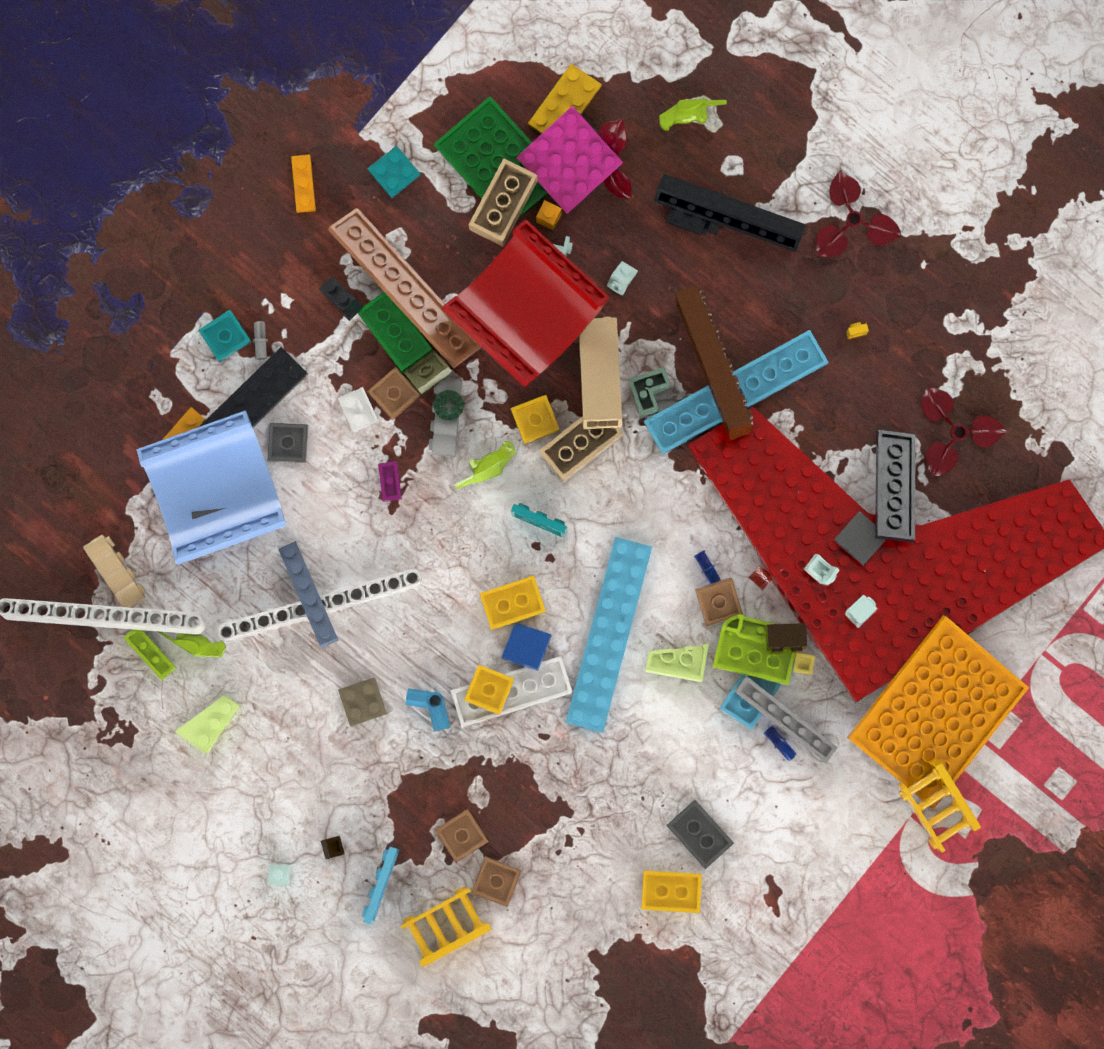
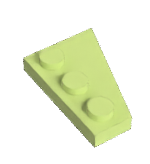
(680, 663)
(209, 724)

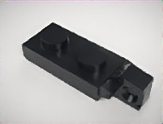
(691, 223)

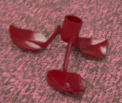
(615, 136)
(832, 242)
(942, 458)

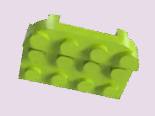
(744, 651)

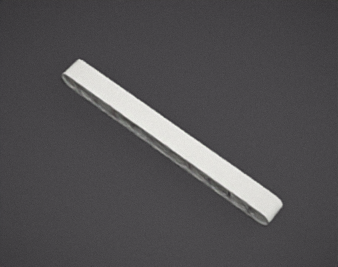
(328, 598)
(108, 620)

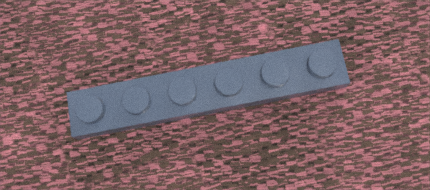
(308, 594)

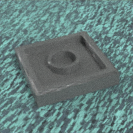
(287, 442)
(859, 538)

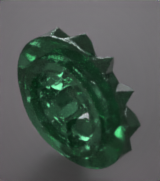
(441, 399)

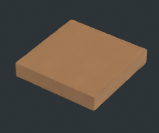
(394, 393)
(718, 601)
(461, 835)
(496, 881)

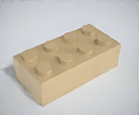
(503, 202)
(577, 448)

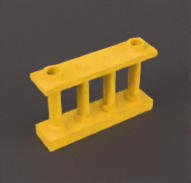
(958, 805)
(462, 936)

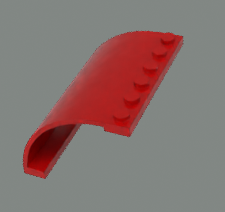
(527, 305)

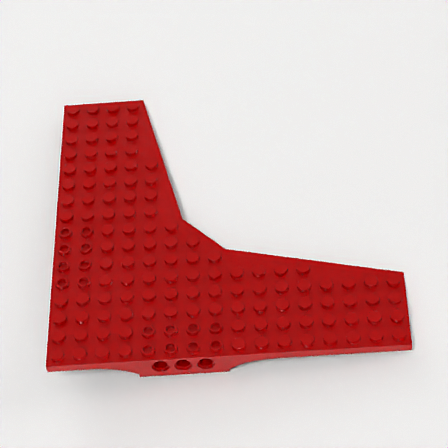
(955, 568)

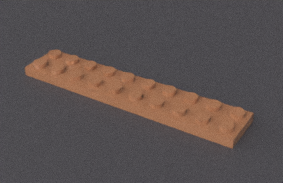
(403, 286)

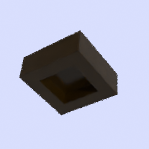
(332, 847)

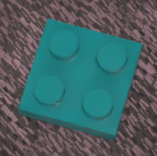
(394, 171)
(224, 336)

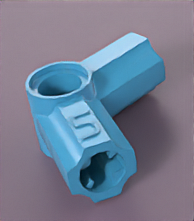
(437, 713)

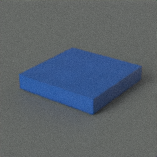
(526, 646)

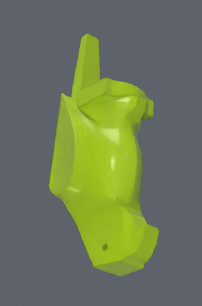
(687, 111)
(489, 465)
(198, 645)

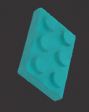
(539, 520)

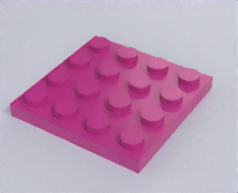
(570, 159)

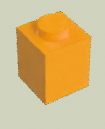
(548, 215)

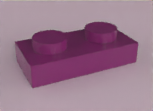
(390, 481)

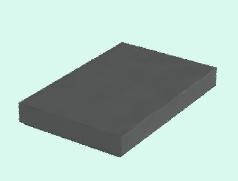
(700, 834)

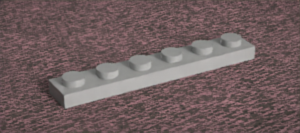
(785, 719)

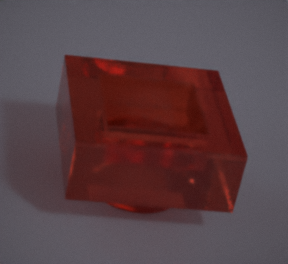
(760, 577)

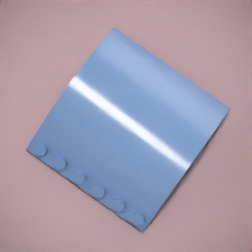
(207, 471)

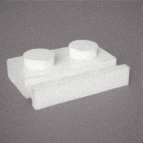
(358, 410)

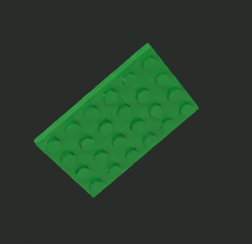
(479, 146)

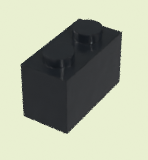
(340, 298)

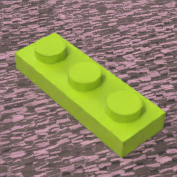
(150, 653)

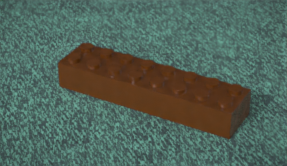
(713, 362)

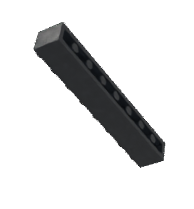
(729, 212)

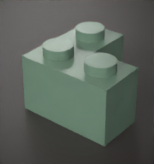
(643, 390)

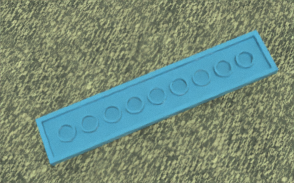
(756, 380)
(609, 634)

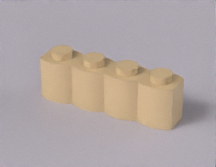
(114, 572)

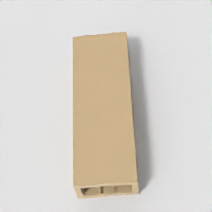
(600, 374)

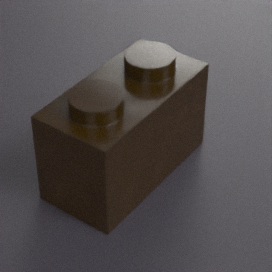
(786, 637)

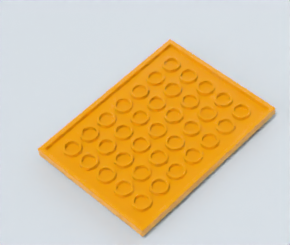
(938, 708)

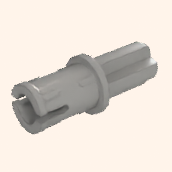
(260, 340)

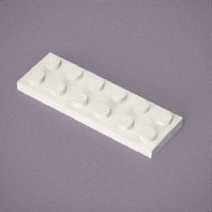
(528, 689)

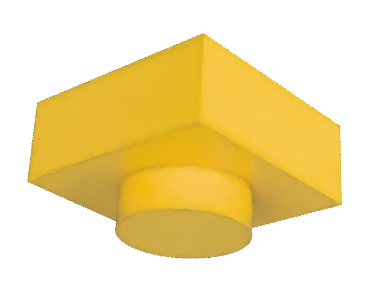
(857, 330)

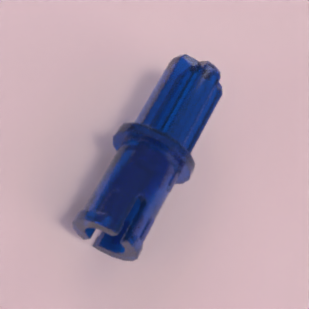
(707, 567)
(780, 743)

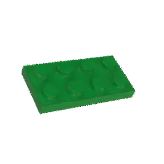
(394, 331)

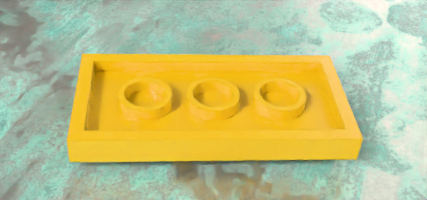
(572, 89)

